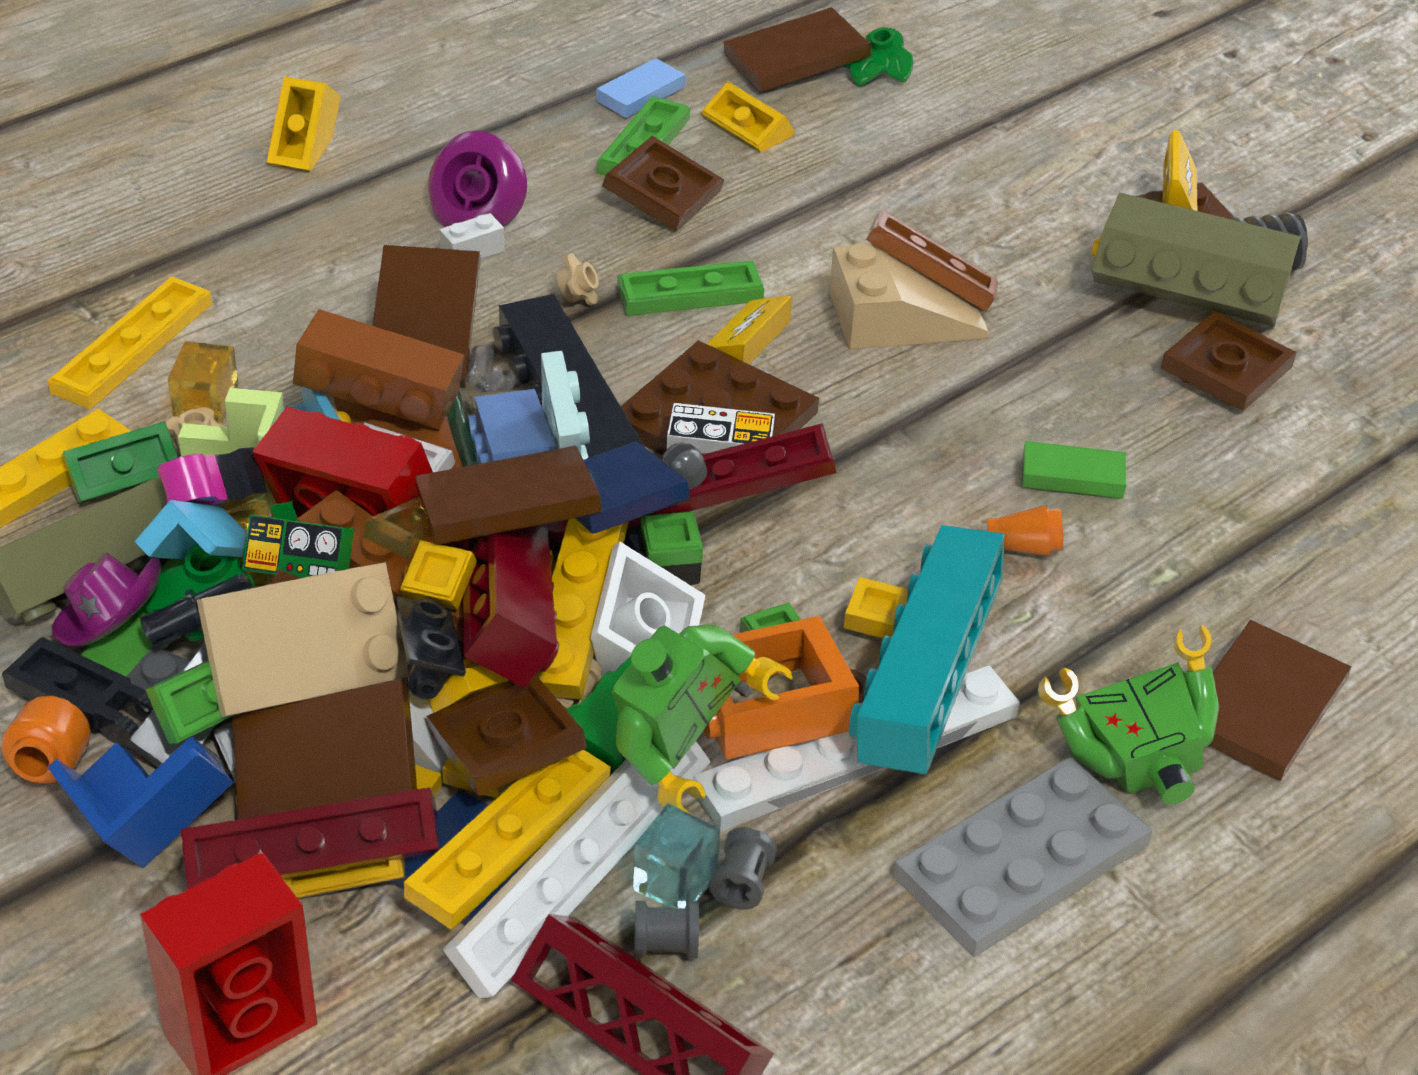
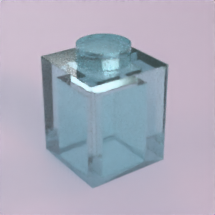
(676, 858)

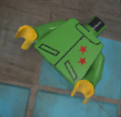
(673, 696)
(1145, 726)

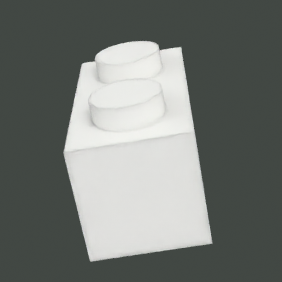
(476, 234)

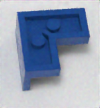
(140, 810)

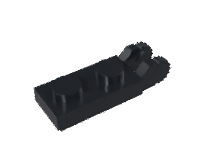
(93, 688)

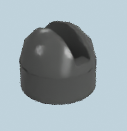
(687, 462)

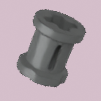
(744, 865)
(666, 929)

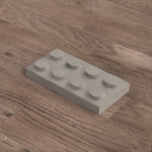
(1021, 855)

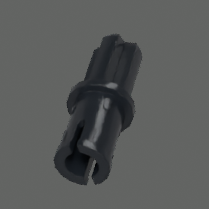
(183, 616)

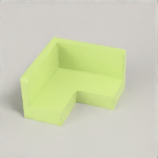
(248, 419)

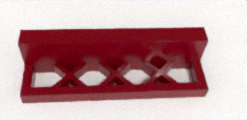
(318, 836)
(638, 985)

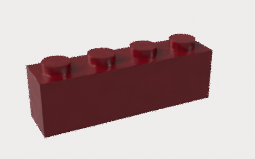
(511, 604)

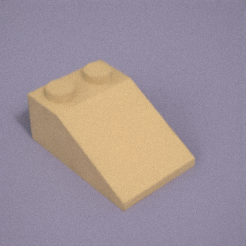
(894, 304)
(302, 638)

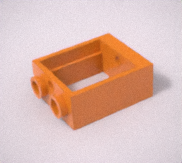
(799, 713)

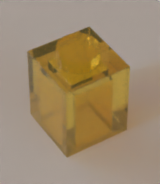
(202, 378)

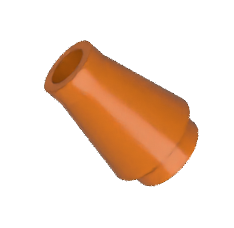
(1031, 531)

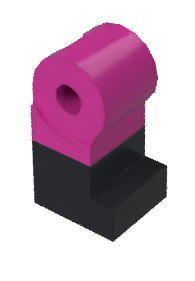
(213, 479)

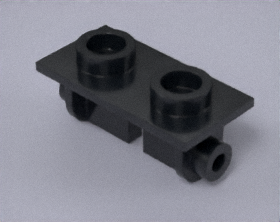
(429, 645)

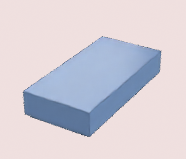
(632, 90)

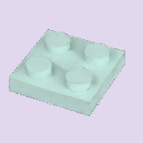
(559, 394)

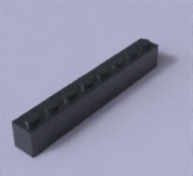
(543, 327)

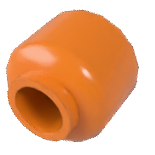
(44, 732)

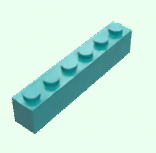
(929, 650)

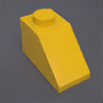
(303, 123)

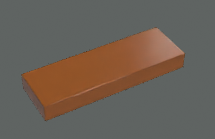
(933, 260)

